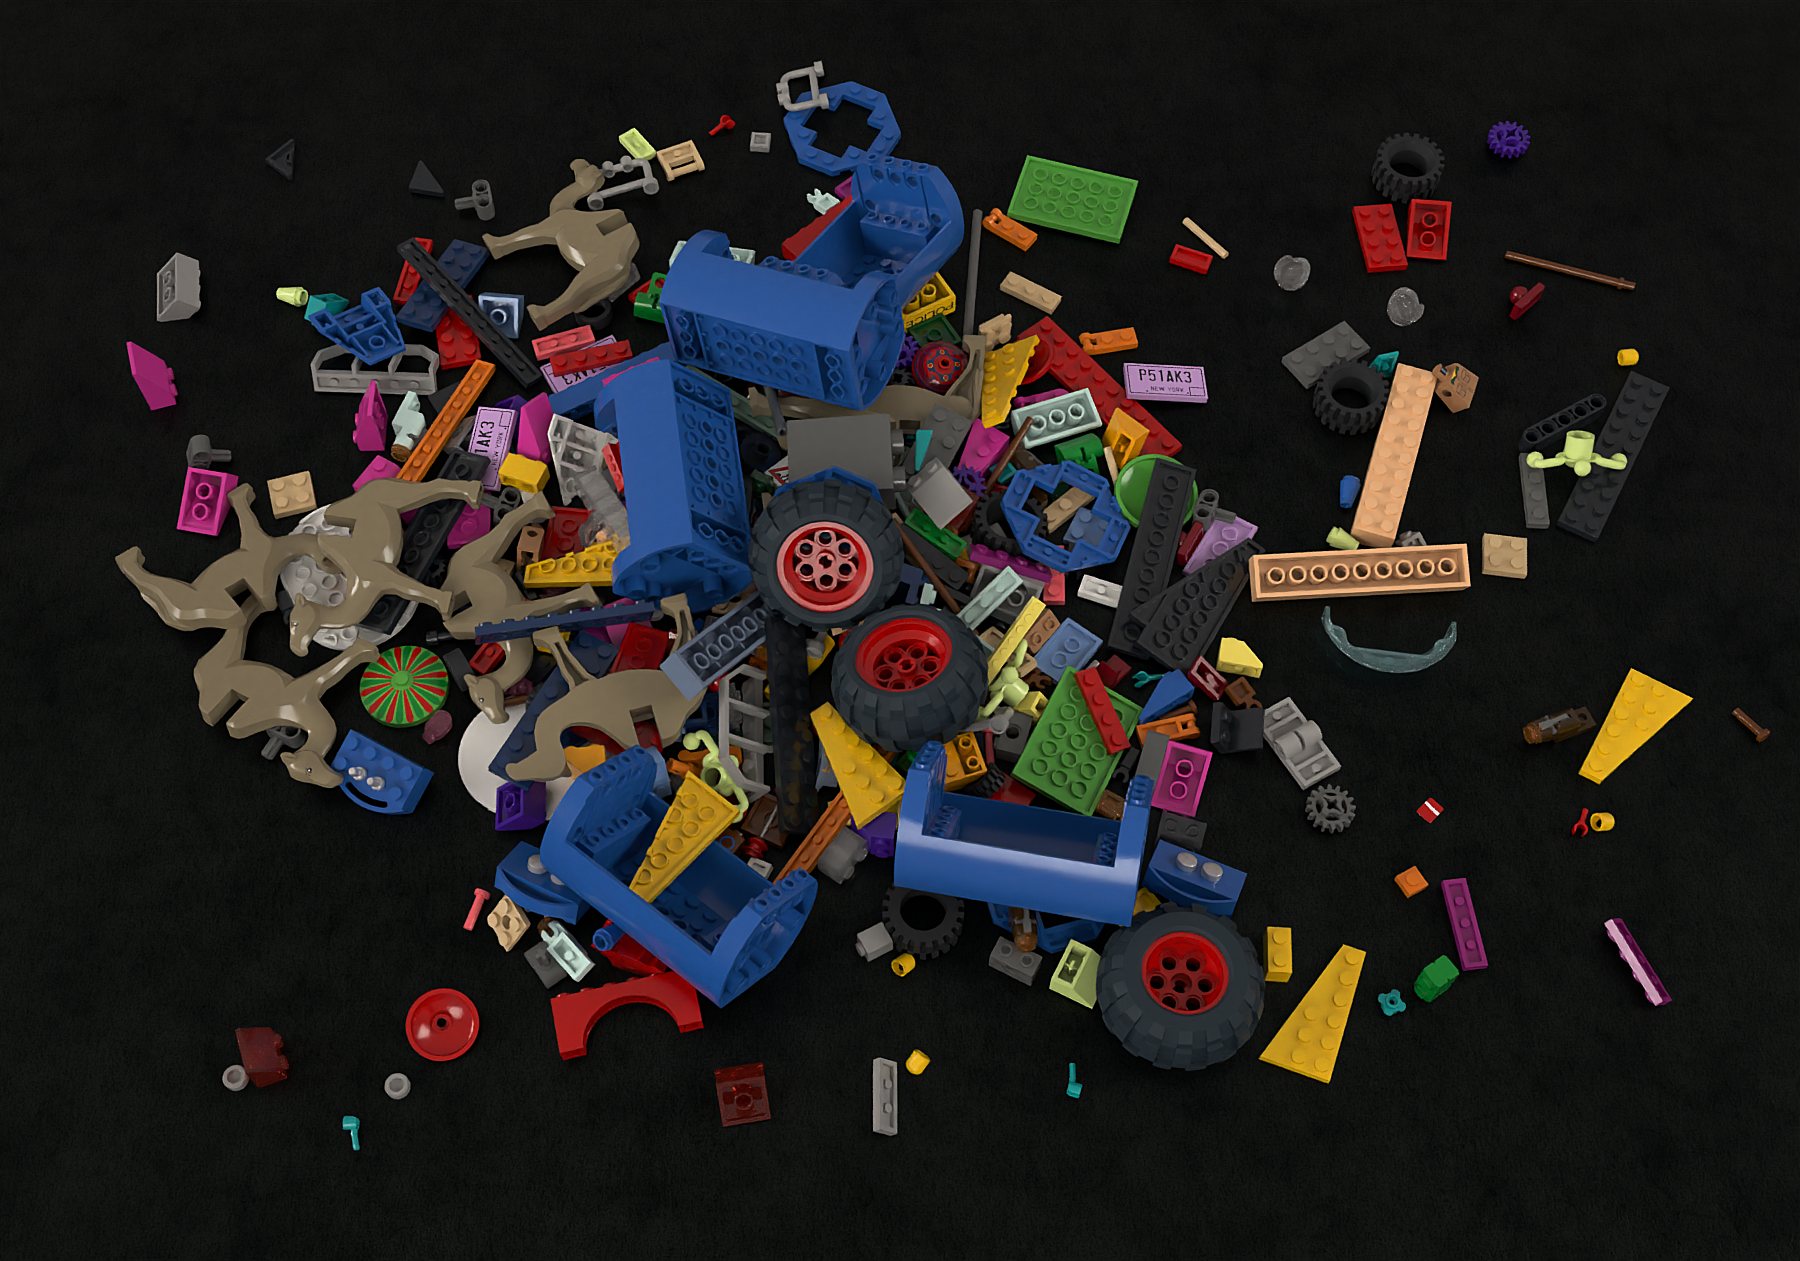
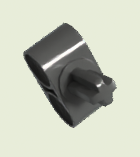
(480, 199)
(200, 453)
(501, 504)
(1207, 510)
(281, 736)
(545, 964)

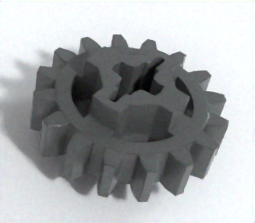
(1334, 817)

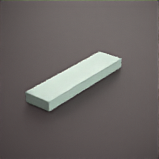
(990, 598)

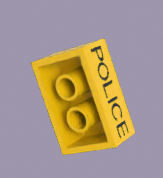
(930, 301)

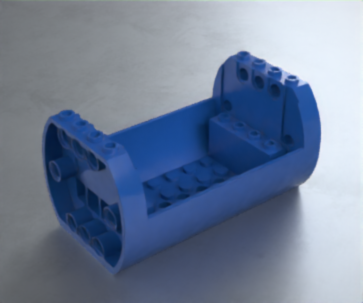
(898, 224)
(782, 326)
(678, 486)
(1017, 850)
(712, 924)

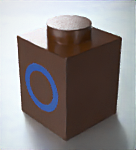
(732, 840)

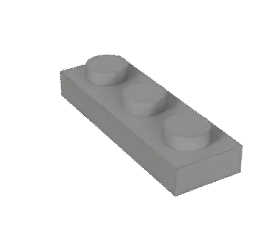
(885, 1096)

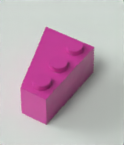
(983, 450)

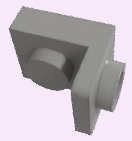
(1410, 539)

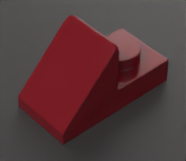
(1112, 671)
(1207, 678)

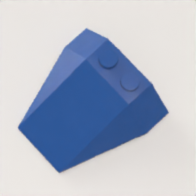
(364, 330)

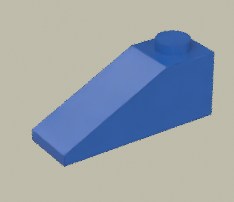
(1170, 693)

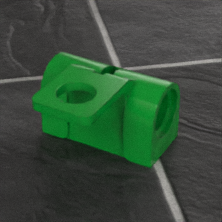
(647, 304)
(1081, 451)

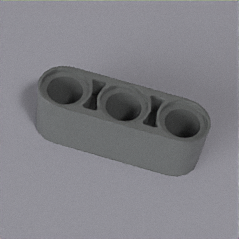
(1152, 755)

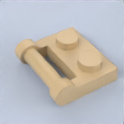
(679, 155)

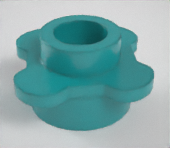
(1388, 1008)

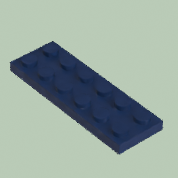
(425, 306)

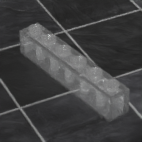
(605, 505)

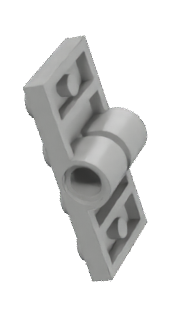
(1298, 744)

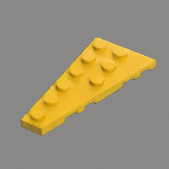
(1002, 374)
(574, 570)
(1635, 716)
(861, 772)
(685, 832)
(1316, 1027)

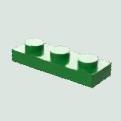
(942, 539)

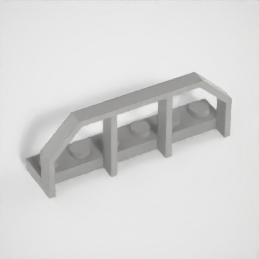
(387, 382)
(752, 742)

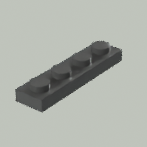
(1533, 494)

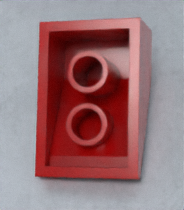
(1428, 229)

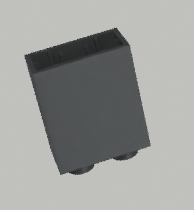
(853, 443)

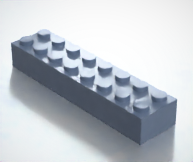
(719, 647)

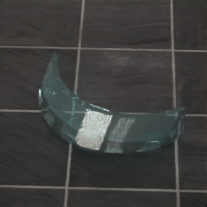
(1387, 660)

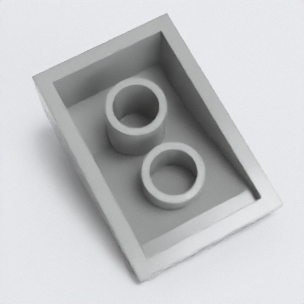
(938, 492)

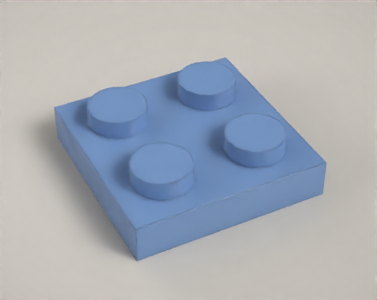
(1086, 527)

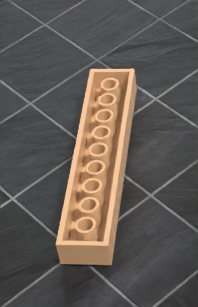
(1393, 457)
(1359, 572)

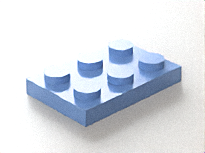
(1067, 646)

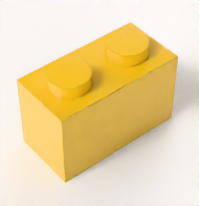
(524, 473)
(1277, 954)

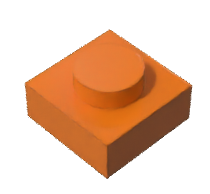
(1411, 882)

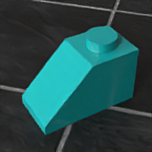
(332, 302)

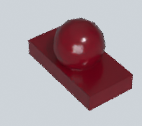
(1524, 299)
(1188, 543)

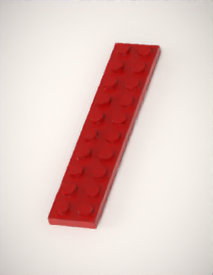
(1079, 371)

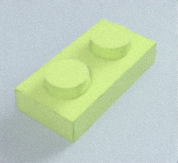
(637, 145)

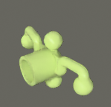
(1578, 455)
(1006, 684)
(713, 768)

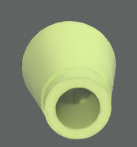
(293, 295)
(1341, 539)

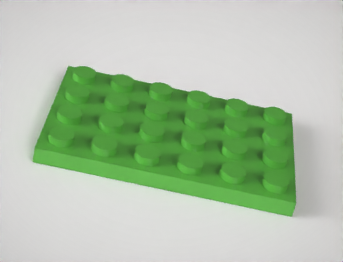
(1072, 199)
(1065, 749)

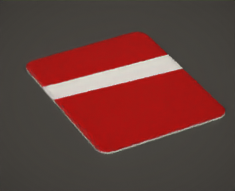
(1430, 810)

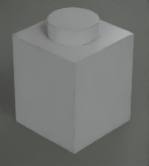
(874, 942)

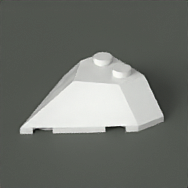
(575, 450)

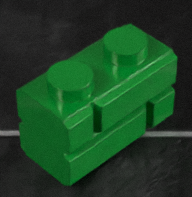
(1435, 979)

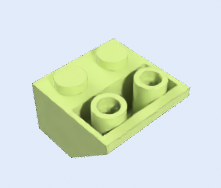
(1077, 974)

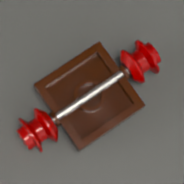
(763, 827)

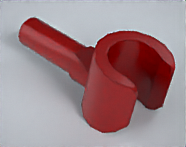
(725, 121)
(1581, 823)

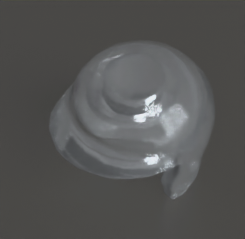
(1291, 272)
(1404, 307)

